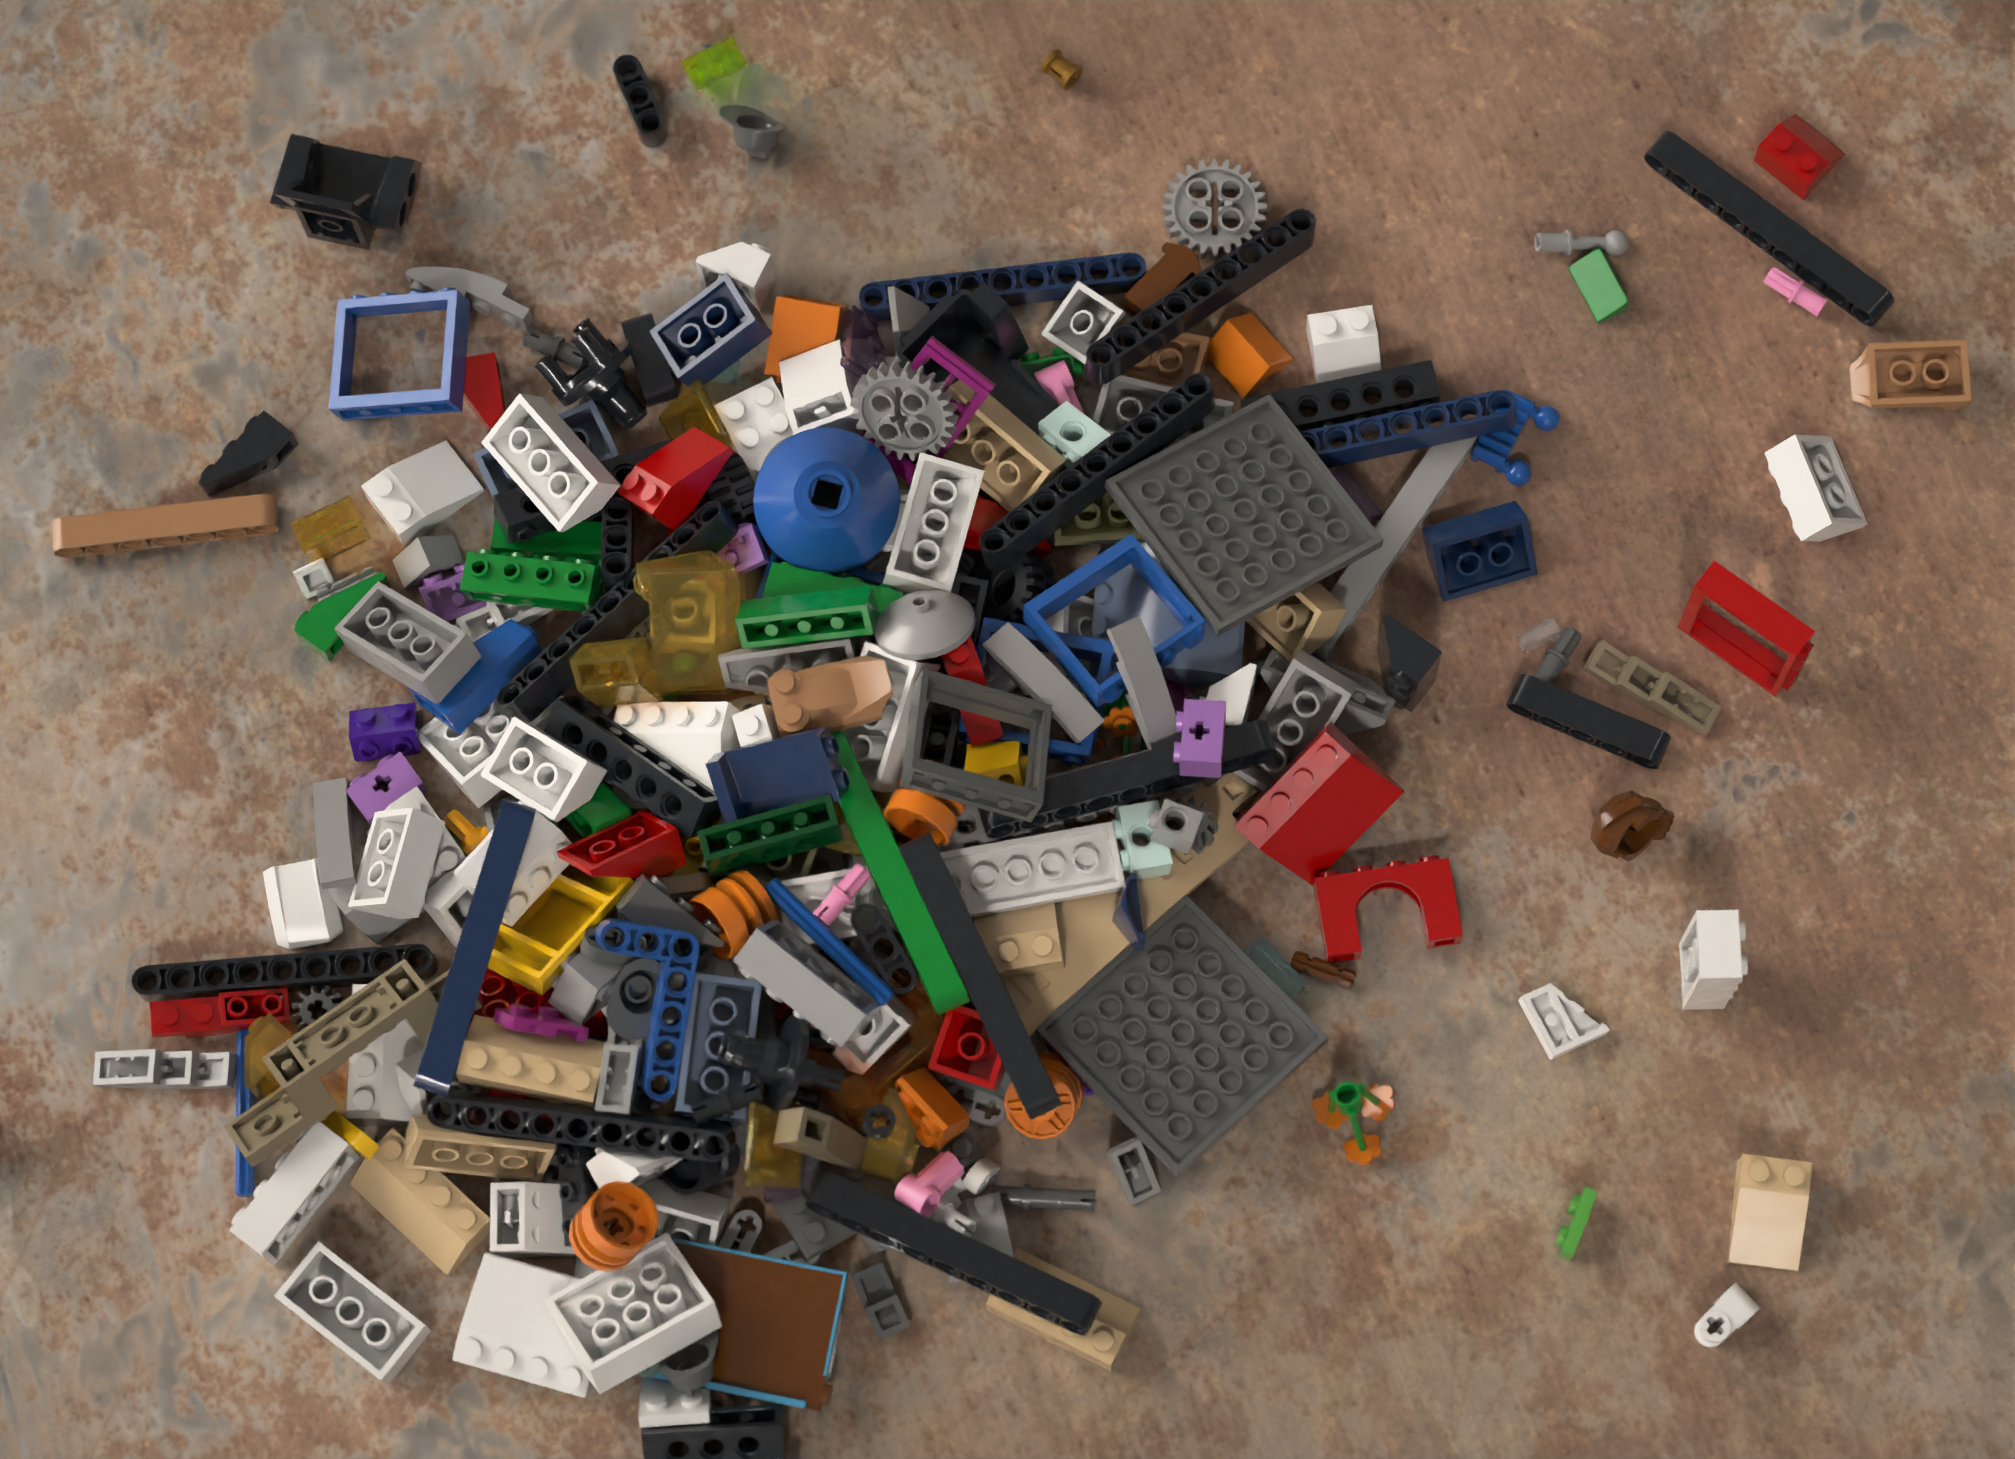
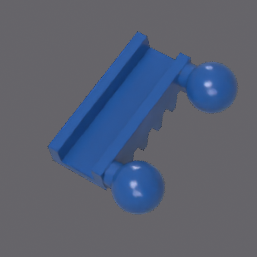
(1496, 447)

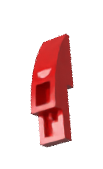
(217, 1014)

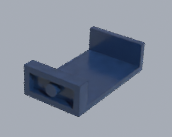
(777, 773)

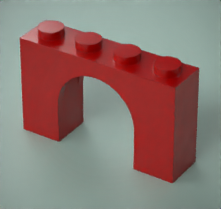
(1425, 882)

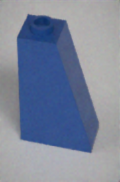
(504, 655)

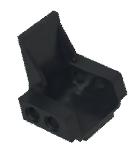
(344, 191)
(988, 338)

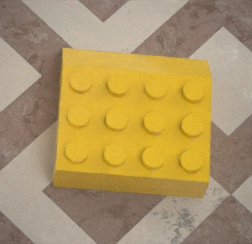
(554, 927)

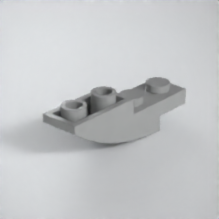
(482, 291)

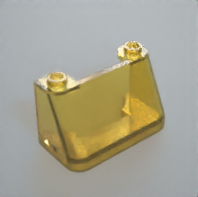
(691, 619)

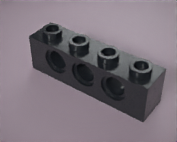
(731, 1434)

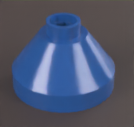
(817, 535)

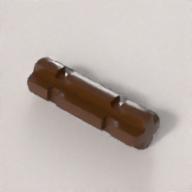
(1323, 970)

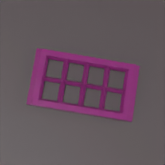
(959, 369)

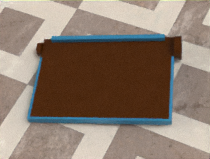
(774, 1322)

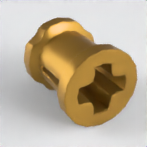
(1061, 69)

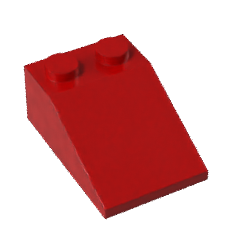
(676, 477)
(628, 849)

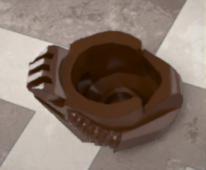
(1626, 810)

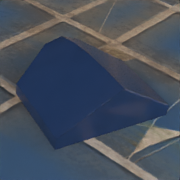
(1128, 914)

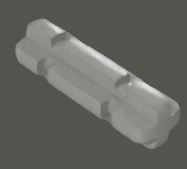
(345, 583)

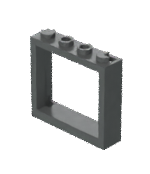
(967, 786)

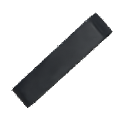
(1588, 721)

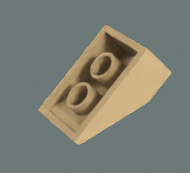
(1769, 1212)

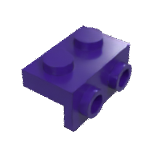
(384, 731)

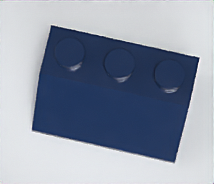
(710, 332)
(1480, 550)

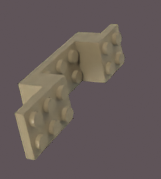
(322, 1048)

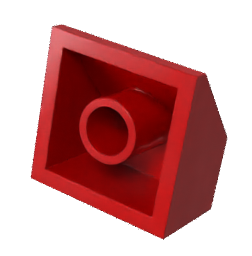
(1797, 155)
(967, 1050)

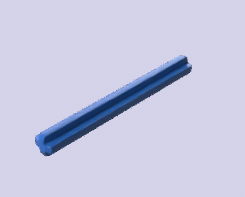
(829, 942)
(244, 1100)

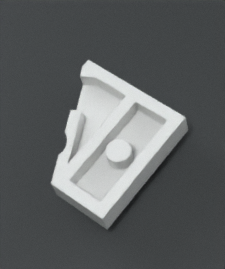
(1558, 1021)
(667, 1406)

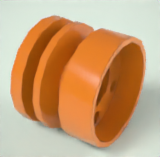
(917, 813)
(737, 908)
(1070, 1090)
(613, 1226)

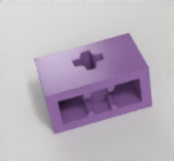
(1202, 720)
(392, 771)

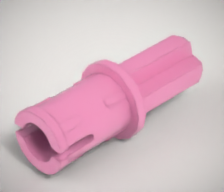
(1795, 291)
(842, 894)

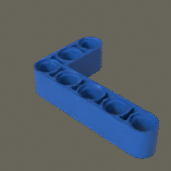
(663, 997)

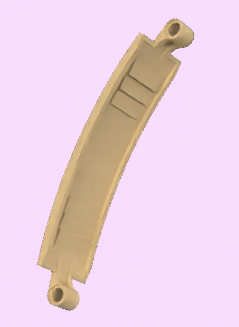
(1086, 923)

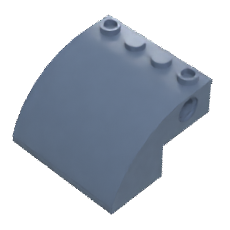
(1129, 596)

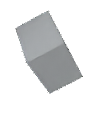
(427, 557)
(1133, 1170)

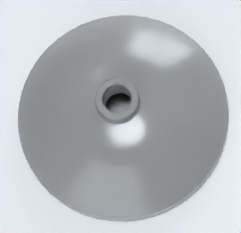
(924, 624)

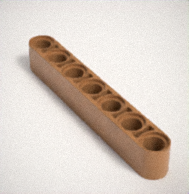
(165, 525)

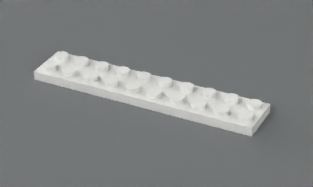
(992, 877)

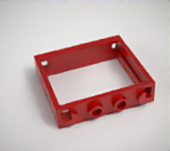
(1757, 613)

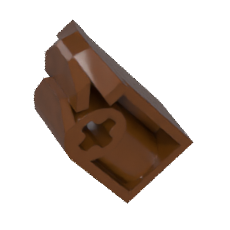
(1167, 274)

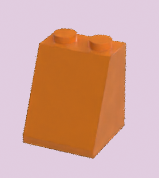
(801, 326)

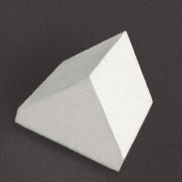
(313, 577)

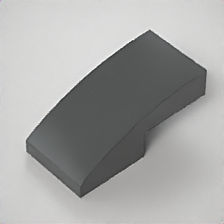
(880, 1300)

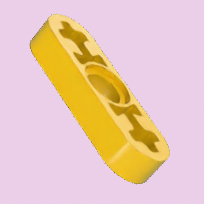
(351, 1134)

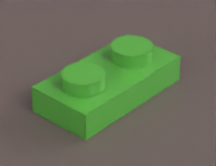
(1570, 1236)

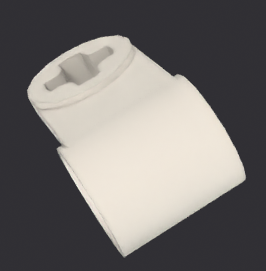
(1728, 1314)

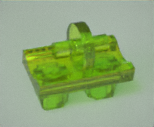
(713, 63)

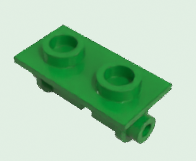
(1032, 362)

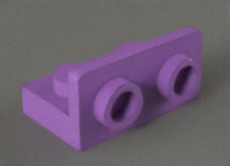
(745, 549)
(444, 597)

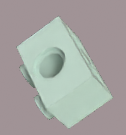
(1071, 432)
(1146, 860)

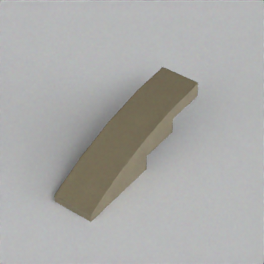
(1651, 688)

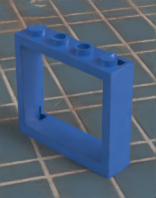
(405, 403)
(1088, 577)
(1083, 648)

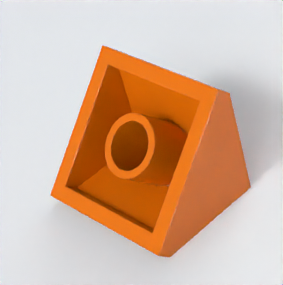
(1246, 354)

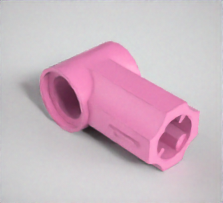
(1058, 383)
(924, 1191)

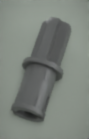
(1558, 656)

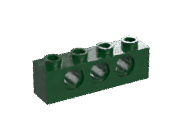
(769, 836)

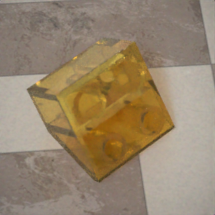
(615, 672)

